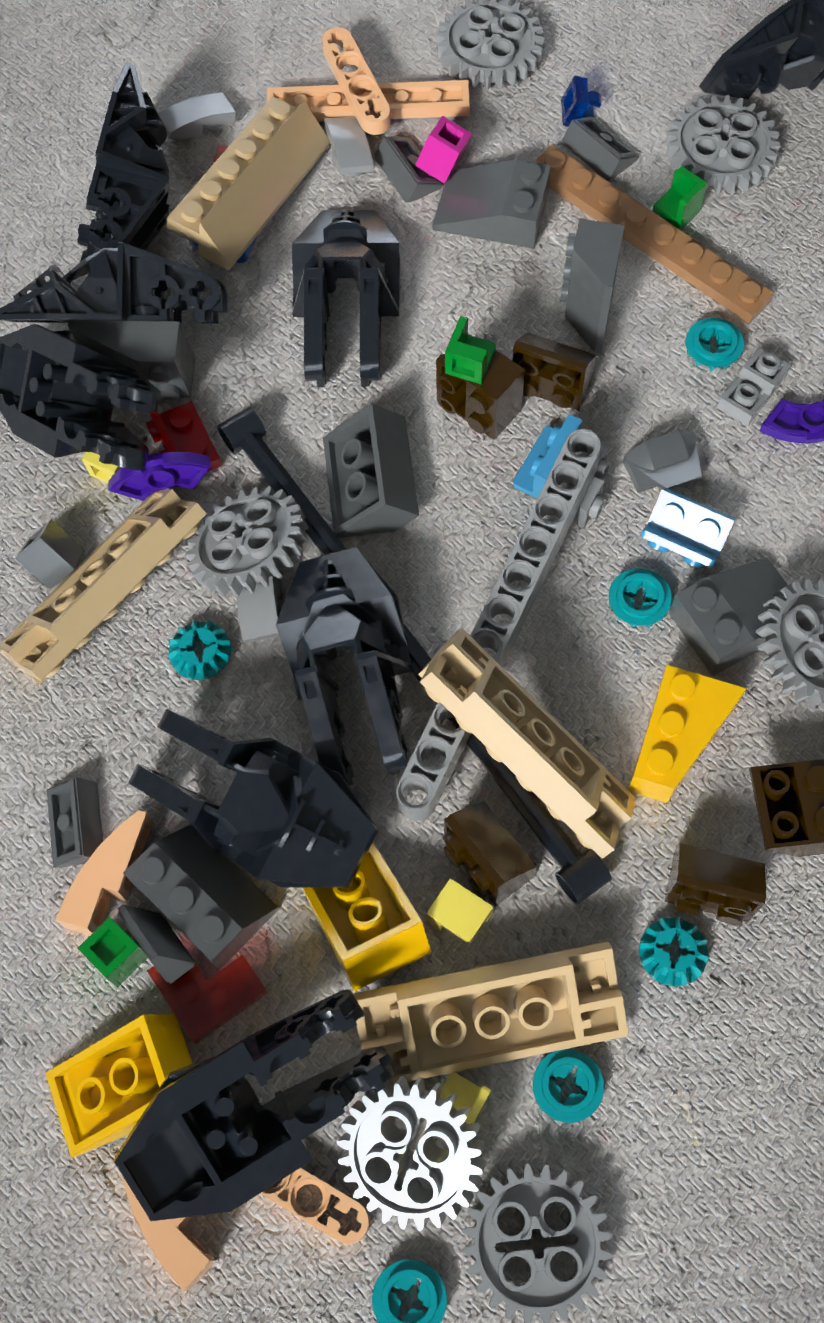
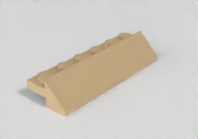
(250, 181)
(101, 584)
(528, 742)
(495, 1012)

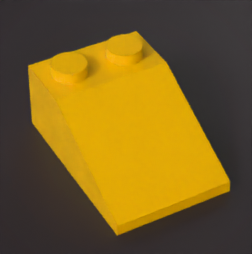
(370, 923)
(114, 1080)

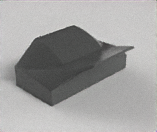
(666, 461)

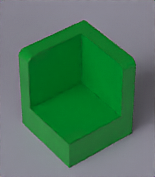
(682, 200)
(468, 355)
(112, 952)

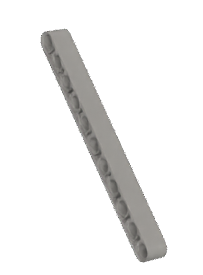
(510, 601)

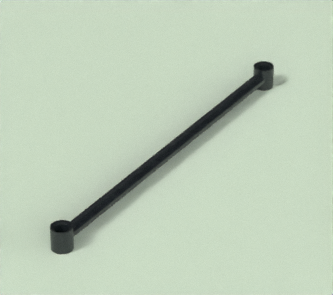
(580, 873)

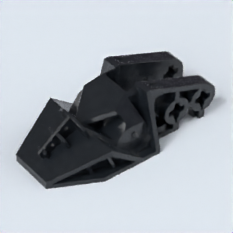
(778, 50)
(129, 174)
(345, 246)
(119, 287)
(65, 397)
(346, 603)
(281, 815)
(211, 1140)

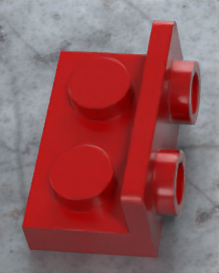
(182, 431)

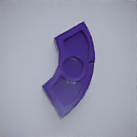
(796, 422)
(160, 472)

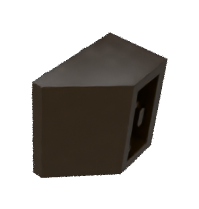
(554, 370)
(487, 405)
(791, 806)
(487, 852)
(716, 884)

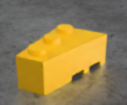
(680, 728)

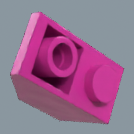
(444, 149)

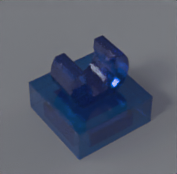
(578, 101)

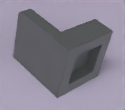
(50, 554)

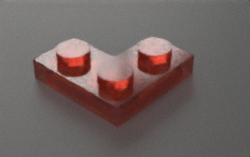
(209, 1003)

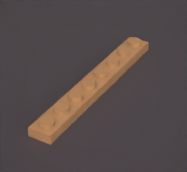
(656, 236)

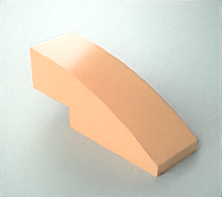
(103, 875)
(173, 1245)

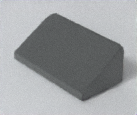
(598, 147)
(398, 160)
(74, 821)
(158, 941)

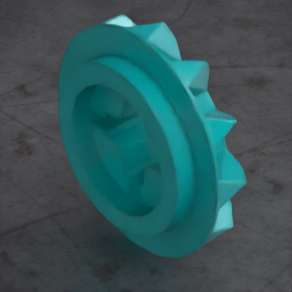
(728, 338)
(655, 591)
(214, 658)
(658, 963)
(588, 1079)
(404, 1275)

